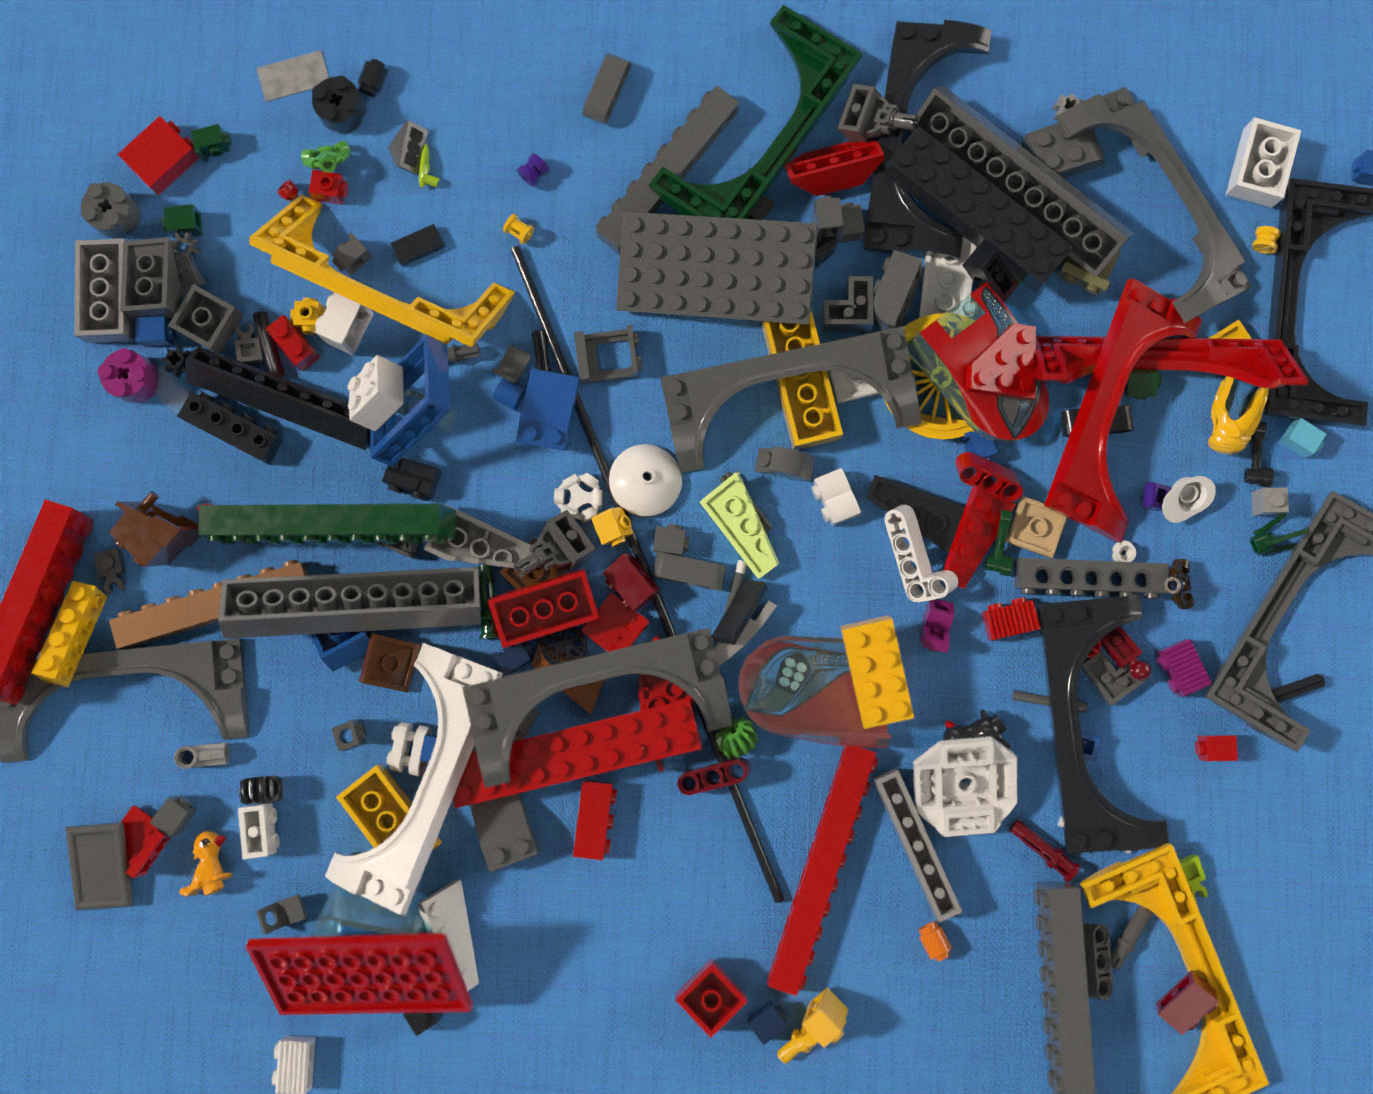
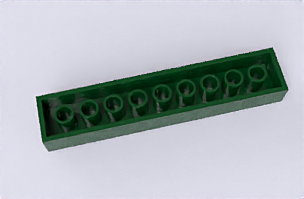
(327, 523)

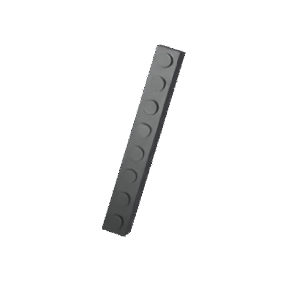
(677, 156)

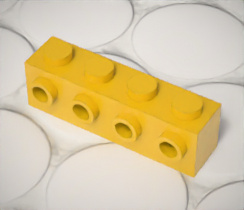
(69, 634)

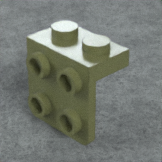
(1074, 273)

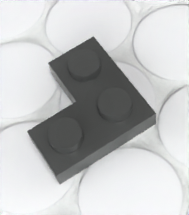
(1109, 682)

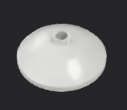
(642, 496)

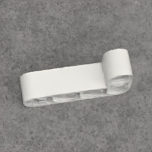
(917, 553)

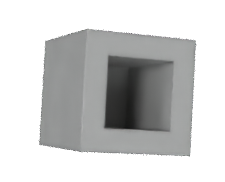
(1270, 501)

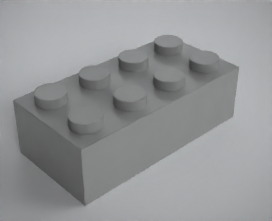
(99, 292)

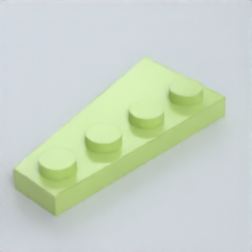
(738, 520)

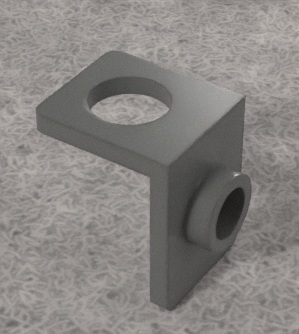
(513, 364)
(358, 733)
(285, 913)

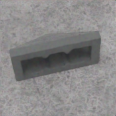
(408, 147)

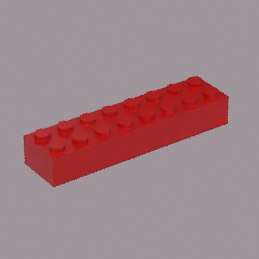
(37, 592)

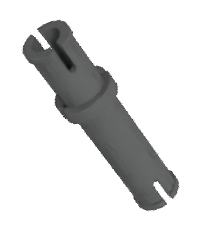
(1127, 940)

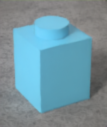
(1303, 438)

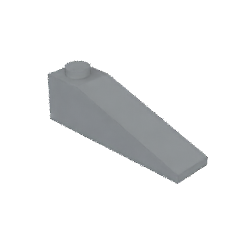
(480, 544)

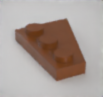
(584, 695)

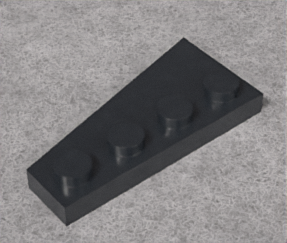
(935, 516)

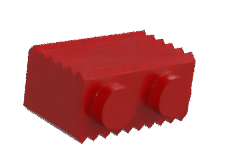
(292, 343)
(1011, 619)

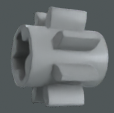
(1065, 103)

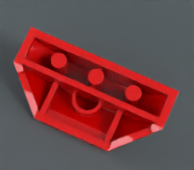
(835, 167)

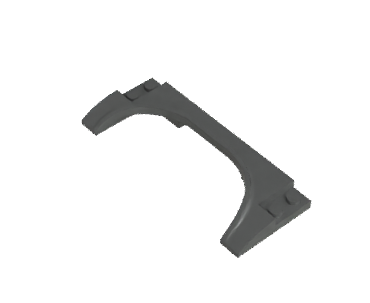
(1220, 271)
(873, 357)
(208, 668)
(1242, 683)
(503, 703)

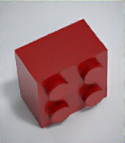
(711, 998)

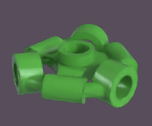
(326, 156)

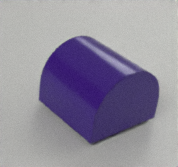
(1154, 496)

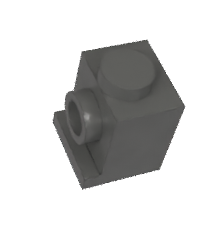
(351, 255)

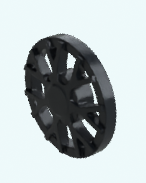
(563, 646)

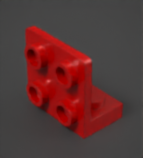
(616, 625)
(143, 841)

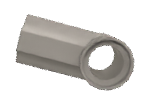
(203, 755)

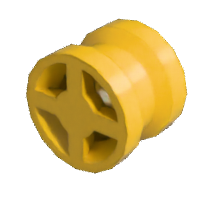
(1266, 239)

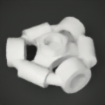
(579, 496)

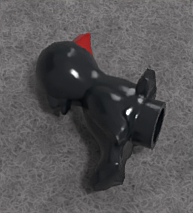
(983, 727)

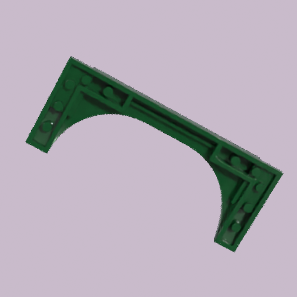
(823, 70)

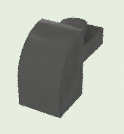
(785, 462)

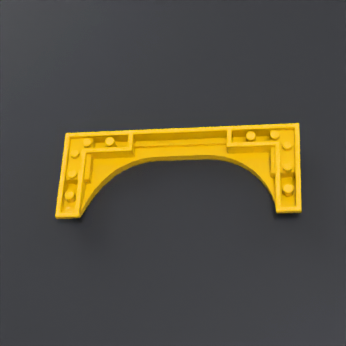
(291, 248)
(1156, 881)

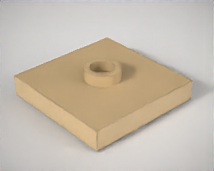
(1036, 528)

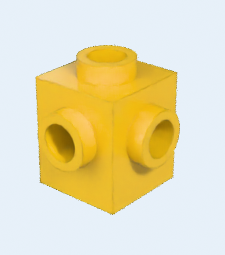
(299, 316)

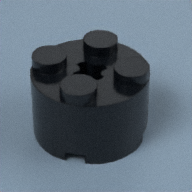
(338, 104)

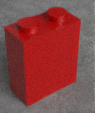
(159, 154)

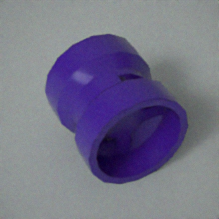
(533, 170)

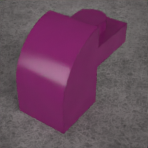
(936, 625)

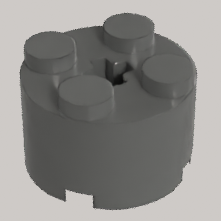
(110, 210)

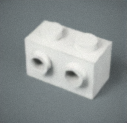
(258, 830)

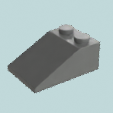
(149, 279)
(504, 831)

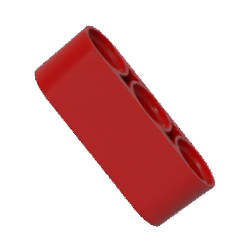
(988, 476)

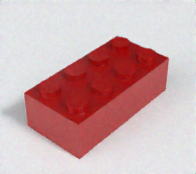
(543, 608)

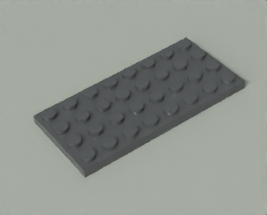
(717, 267)

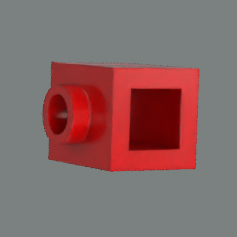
(328, 187)

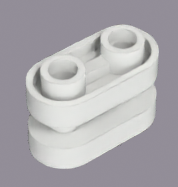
(398, 756)

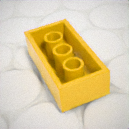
(877, 671)
(377, 805)

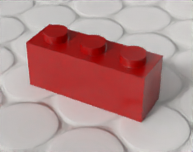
(594, 820)

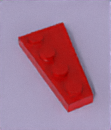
(975, 534)

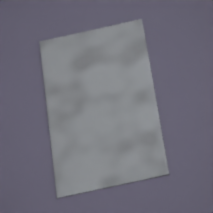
(292, 75)

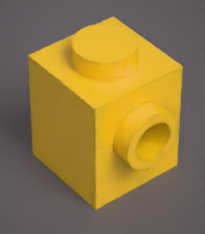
(612, 526)

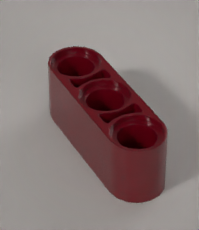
(703, 781)

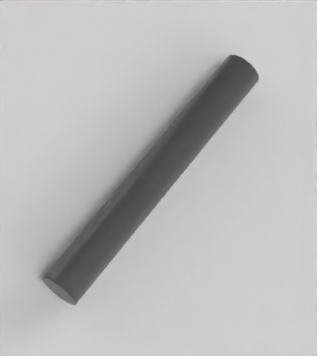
(1040, 700)

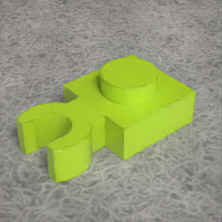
(1194, 874)

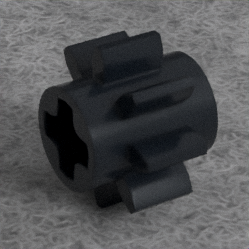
(173, 356)

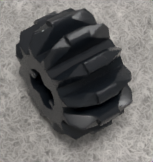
(261, 790)

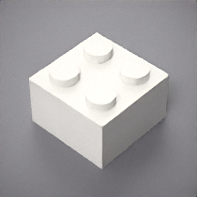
(343, 323)
(375, 393)

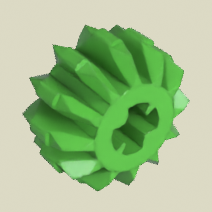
(737, 738)

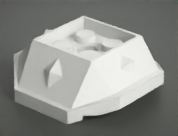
(971, 805)

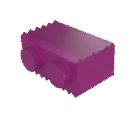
(1183, 668)

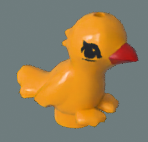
(209, 871)

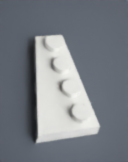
(447, 914)

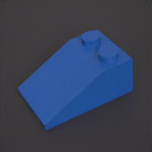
(548, 410)
(341, 647)

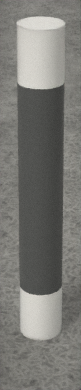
(737, 582)

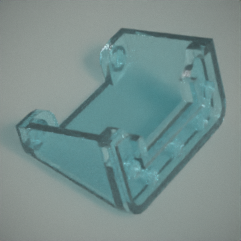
(359, 912)

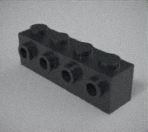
(229, 427)

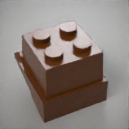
(152, 533)

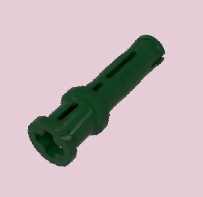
(486, 572)

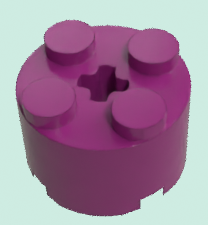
(129, 376)

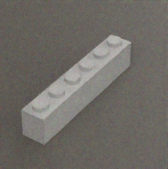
(917, 845)

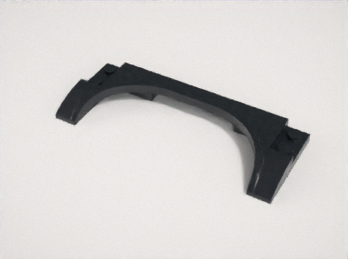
(1307, 214)
(892, 216)
(1067, 637)

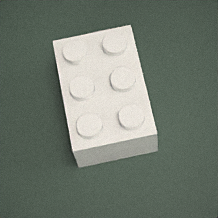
(1263, 162)

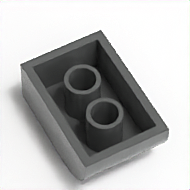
(1065, 154)
(896, 289)

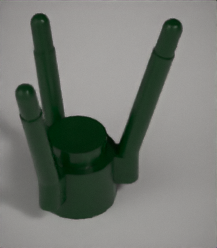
(1265, 543)

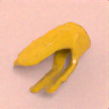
(1230, 435)

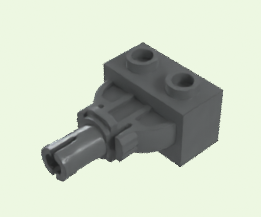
(871, 115)
(558, 546)

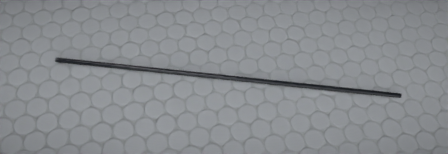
(640, 557)

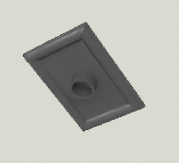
(99, 866)

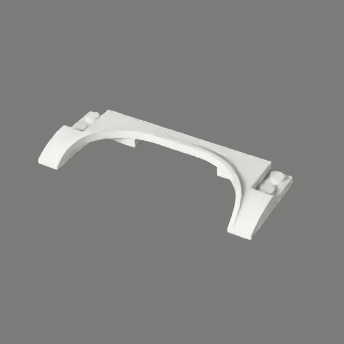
(395, 867)

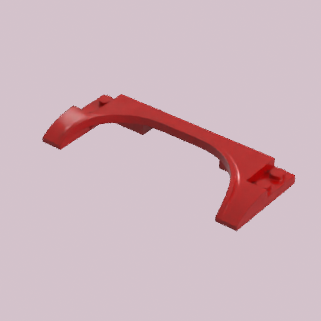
(1253, 361)
(1082, 480)

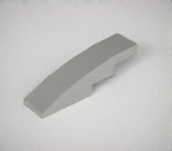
(725, 651)

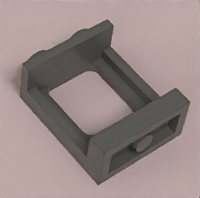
(588, 361)

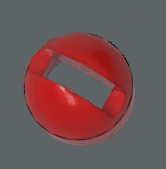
(287, 190)

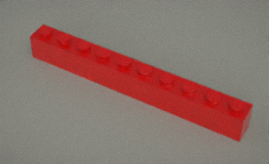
(820, 870)

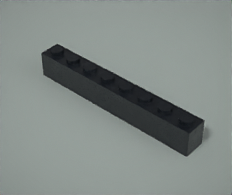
(275, 396)

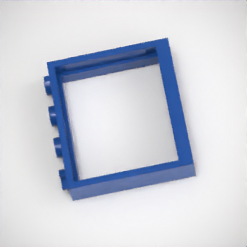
(393, 441)

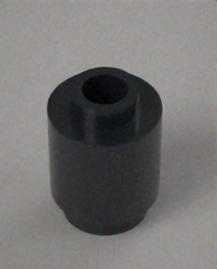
(372, 77)

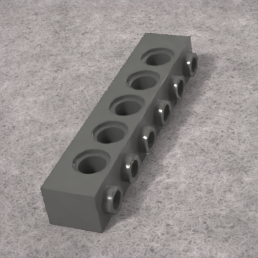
(1152, 573)

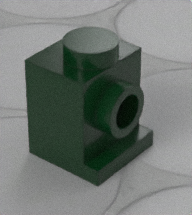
(211, 141)

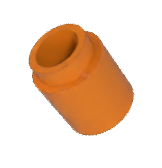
(935, 941)

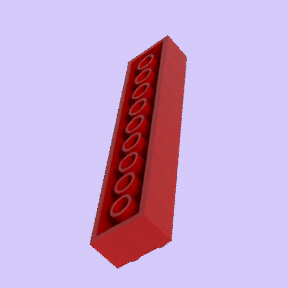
(587, 751)

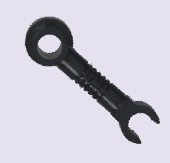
(1258, 474)

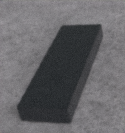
(739, 612)

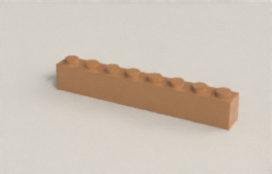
(183, 613)

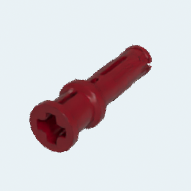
(1053, 857)

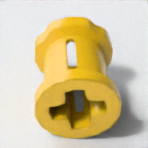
(518, 229)

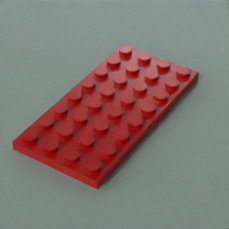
(361, 974)

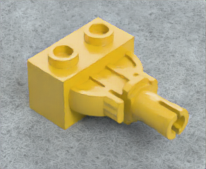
(821, 1024)

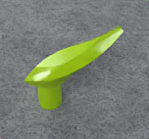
(424, 178)

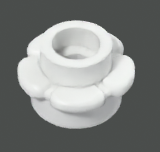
(1130, 552)

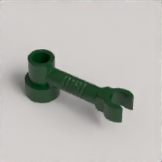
(998, 562)

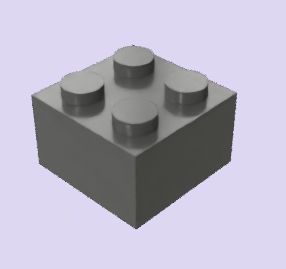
(206, 319)

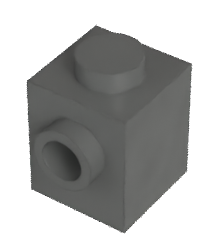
(670, 540)
(173, 815)

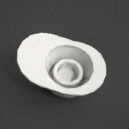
(1188, 498)

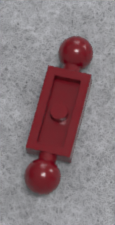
(1125, 653)

